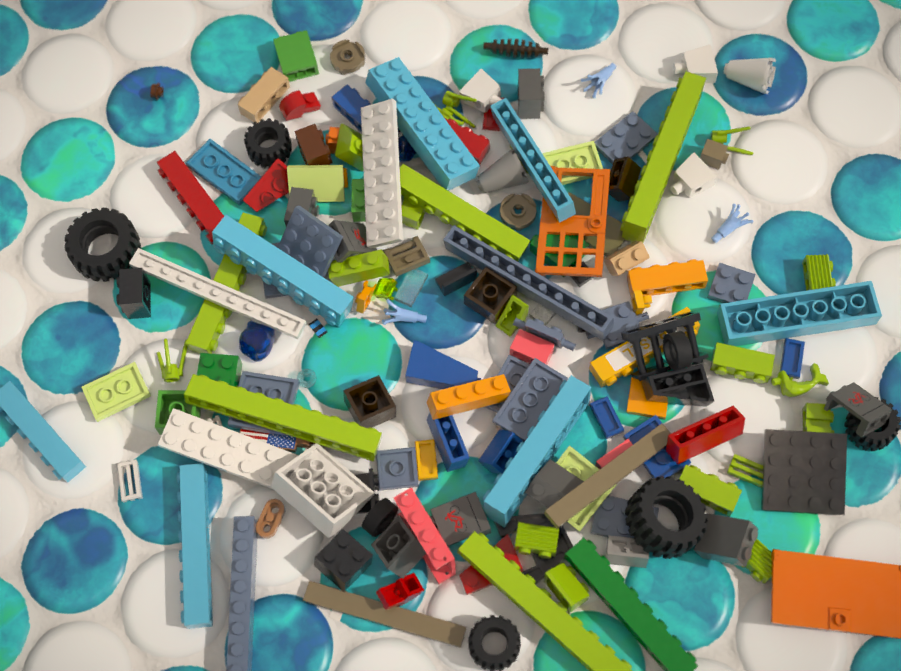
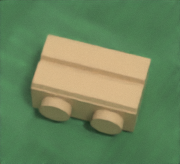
(626, 258)

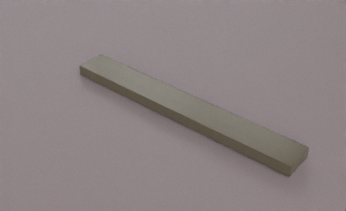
(607, 476)
(395, 617)

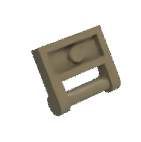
(407, 260)

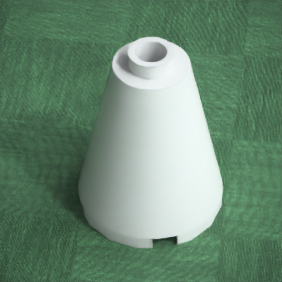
(753, 73)

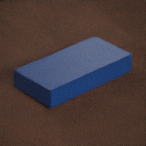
(792, 357)
(606, 417)

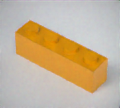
(668, 278)
(468, 396)

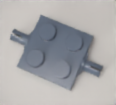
(623, 320)
(551, 334)

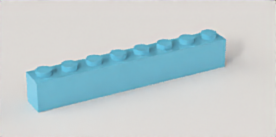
(533, 160)
(195, 546)

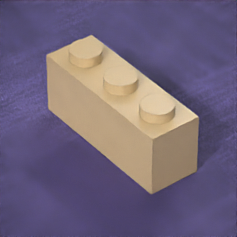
(263, 95)

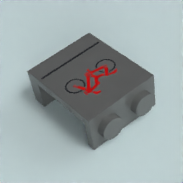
(353, 240)
(862, 405)
(460, 519)

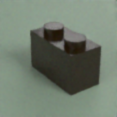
(623, 178)

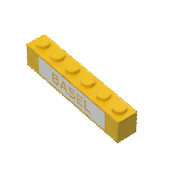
(622, 358)

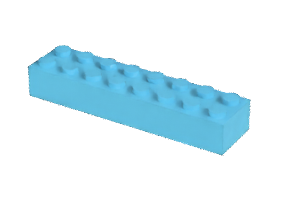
(423, 124)
(282, 271)
(799, 314)
(537, 450)

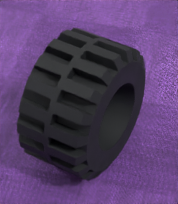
(267, 131)
(874, 440)
(501, 626)

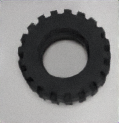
(89, 228)
(684, 505)

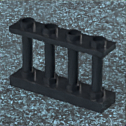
(652, 331)

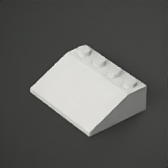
(321, 489)

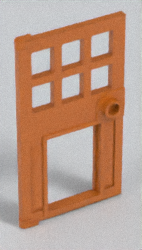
(576, 225)

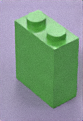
(296, 56)

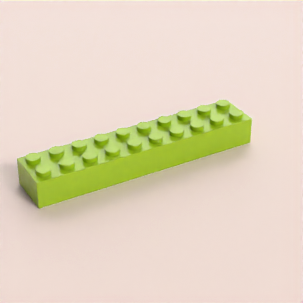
(662, 157)

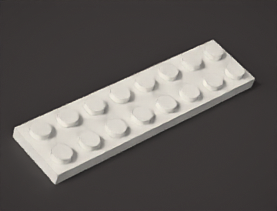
(381, 174)
(223, 448)

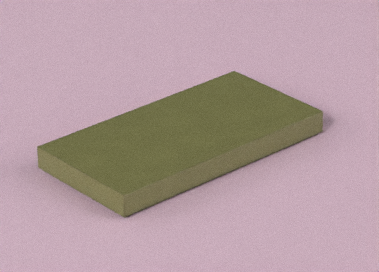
(613, 235)

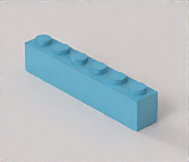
(40, 433)

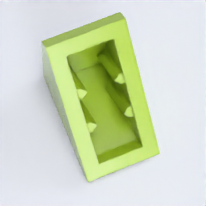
(514, 309)

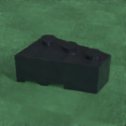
(680, 386)

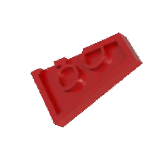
(269, 187)
(474, 581)

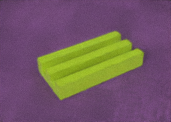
(747, 462)

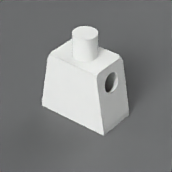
(699, 62)
(483, 89)
(693, 177)

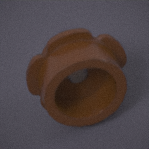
(156, 91)

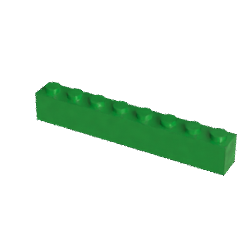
(628, 608)

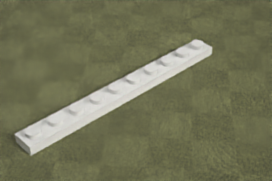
(218, 293)

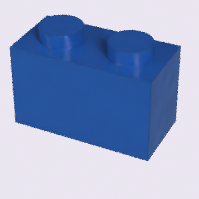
(500, 451)

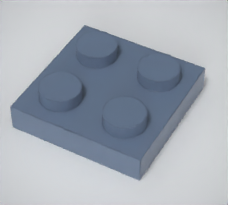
(730, 284)

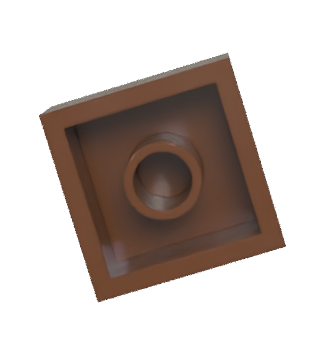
(312, 146)

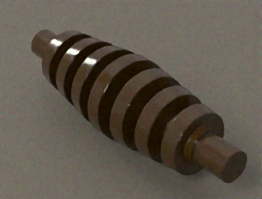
(501, 47)

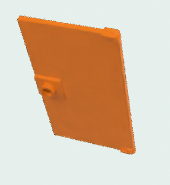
(836, 594)

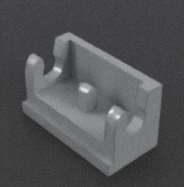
(626, 552)

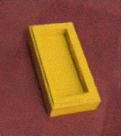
(426, 460)

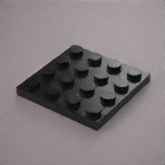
(804, 472)

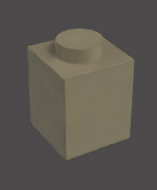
(714, 154)

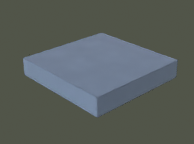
(397, 468)

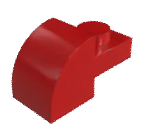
(296, 104)
(400, 592)

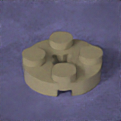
(349, 65)
(522, 220)

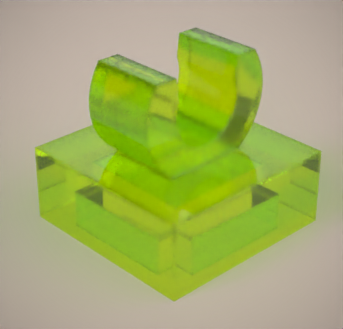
(385, 288)

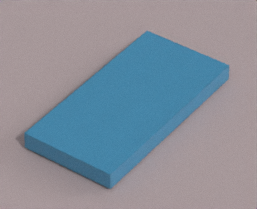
(223, 171)

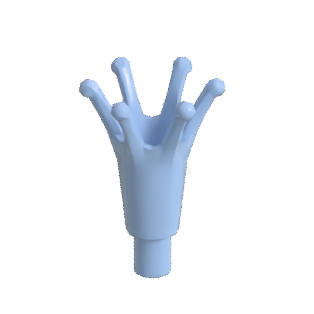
(599, 79)
(731, 223)
(402, 314)

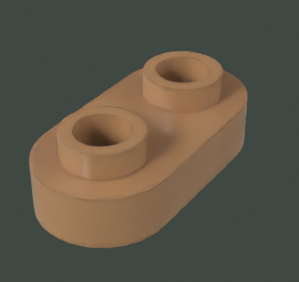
(270, 519)

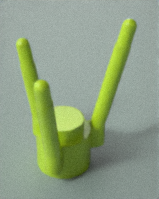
(452, 100)
(721, 137)
(170, 372)

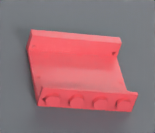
(437, 556)

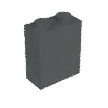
(727, 540)

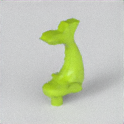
(792, 388)

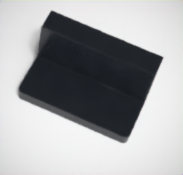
(456, 278)

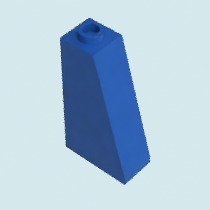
(436, 369)

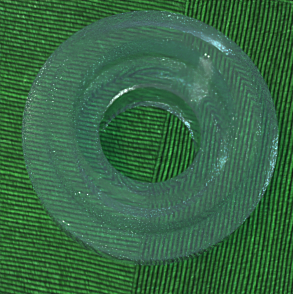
(307, 373)

